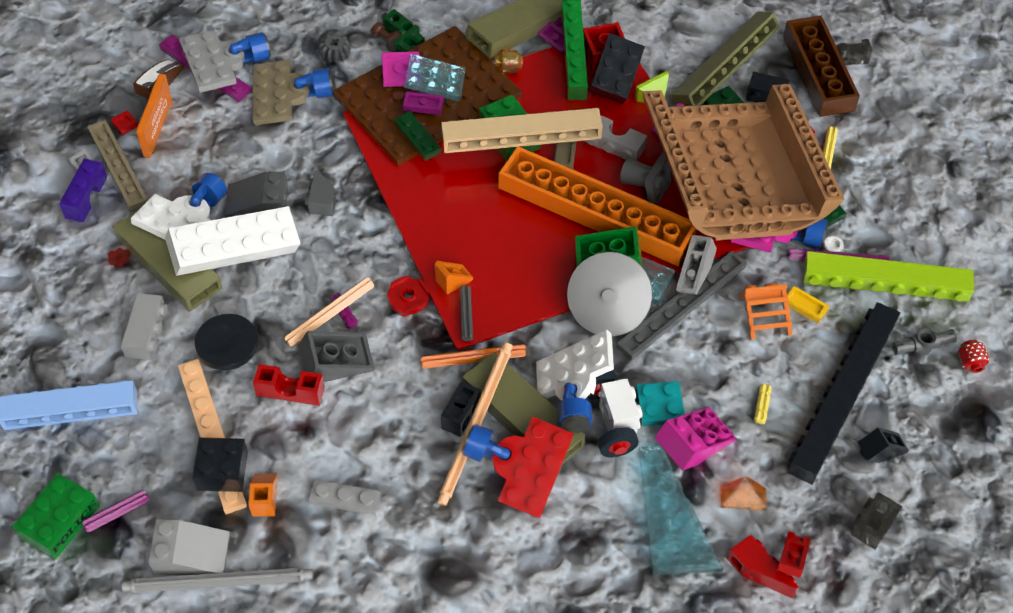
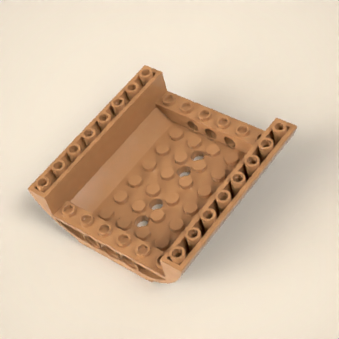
(768, 157)

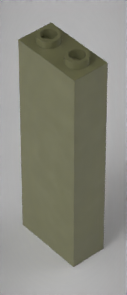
(512, 25)
(154, 255)
(517, 401)

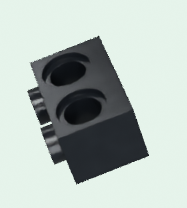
(460, 409)

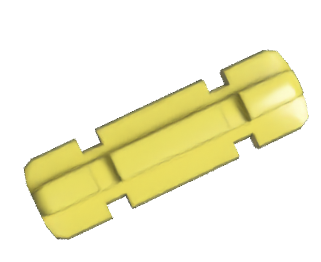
(762, 404)

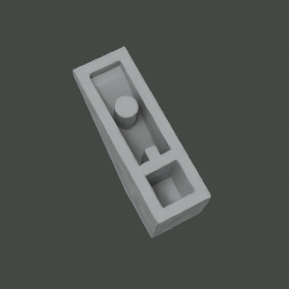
(696, 264)

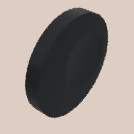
(226, 341)

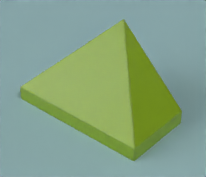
(657, 83)

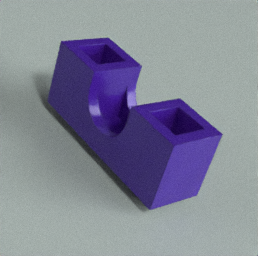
(76, 200)

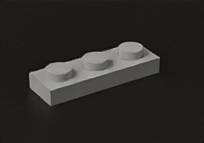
(345, 497)

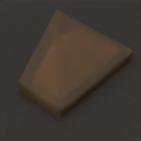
(743, 495)

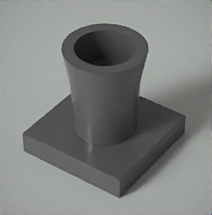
(654, 179)

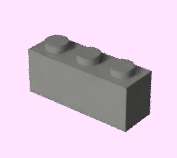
(144, 326)

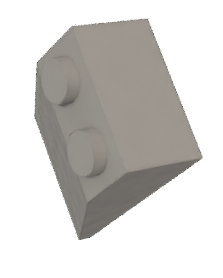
(188, 548)

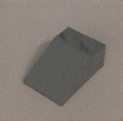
(257, 194)
(335, 354)

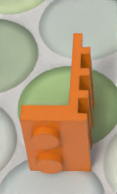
(769, 294)

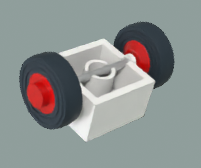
(619, 414)

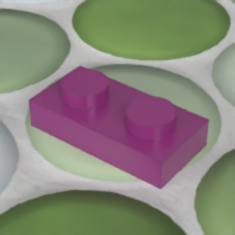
(423, 103)

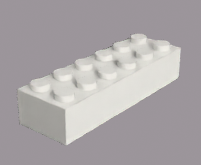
(232, 240)

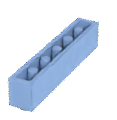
(68, 405)

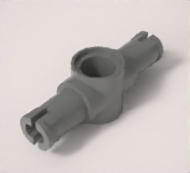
(924, 342)

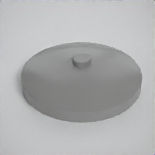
(609, 293)

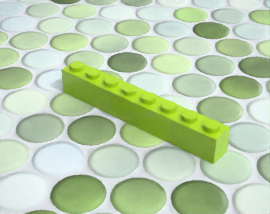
(888, 276)

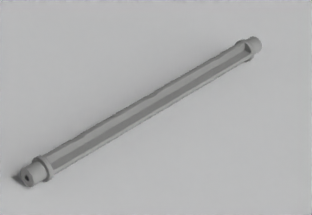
(217, 580)

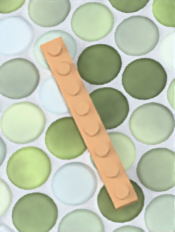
(207, 421)

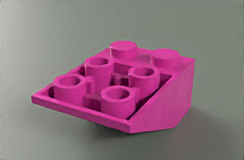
(694, 437)

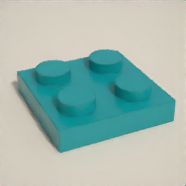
(659, 402)

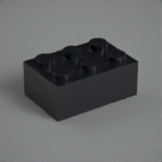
(616, 68)

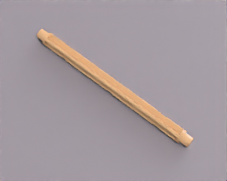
(477, 417)

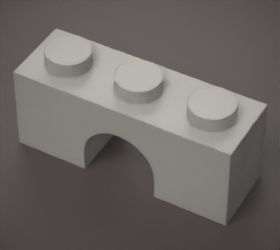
(624, 146)

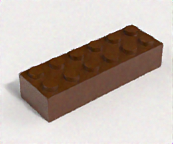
(821, 66)

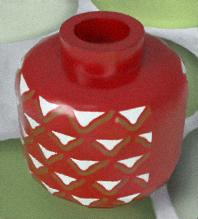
(973, 356)

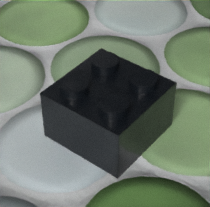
(220, 464)

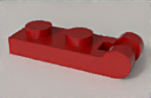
(794, 554)

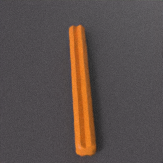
(467, 356)

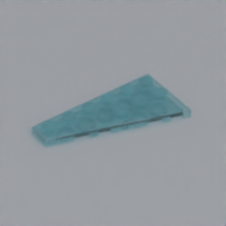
(672, 525)

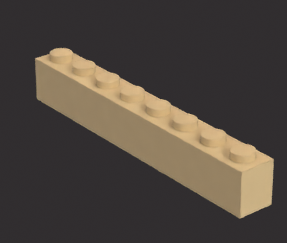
(521, 130)

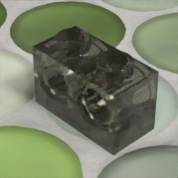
(878, 521)

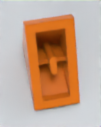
(451, 276)

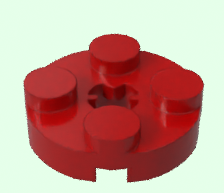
(412, 305)

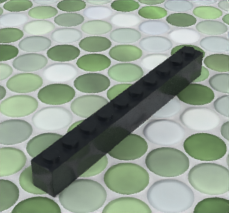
(843, 394)

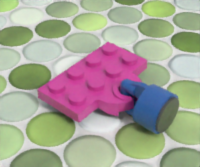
(812, 237)

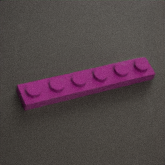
(172, 48)

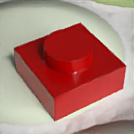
(124, 122)

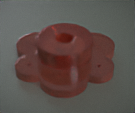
(119, 257)

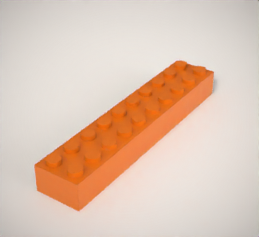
(596, 204)

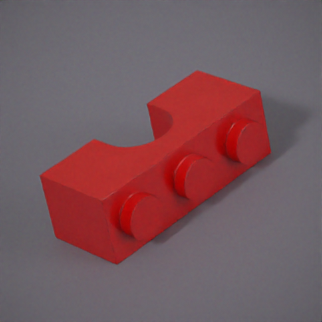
(273, 384)

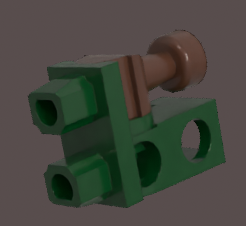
(403, 32)

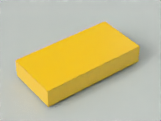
(806, 304)

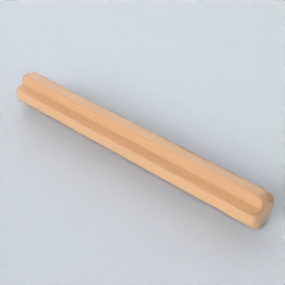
(329, 311)

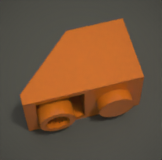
(263, 494)

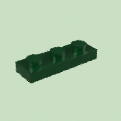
(417, 136)

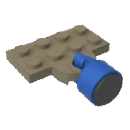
(279, 89)

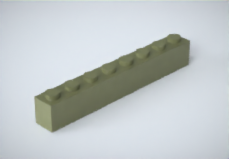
(726, 59)

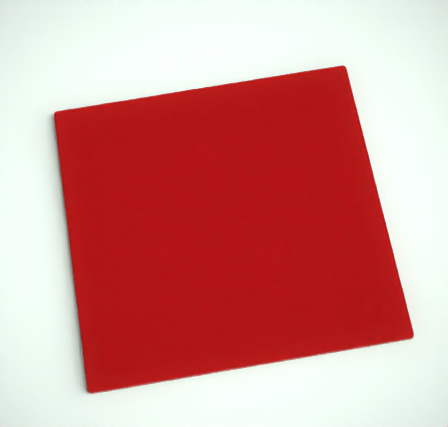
(510, 246)

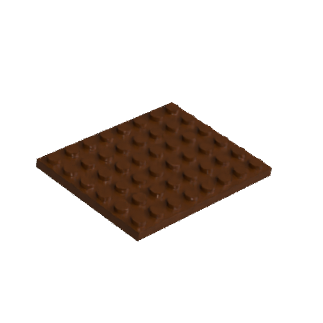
(378, 105)

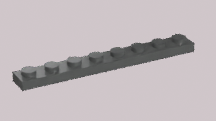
(680, 307)

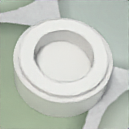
(833, 244)

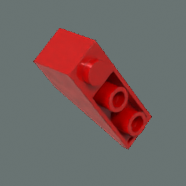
(758, 566)

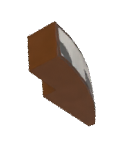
(145, 83)

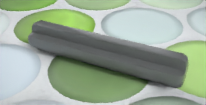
(466, 313)

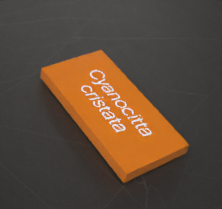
(154, 115)

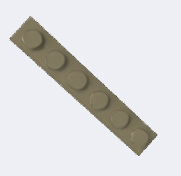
(117, 165)

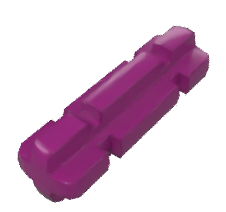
(346, 314)

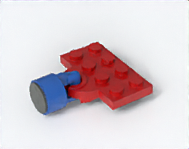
(525, 462)

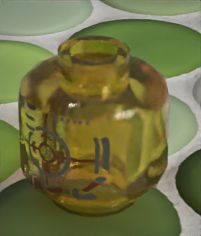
(508, 61)

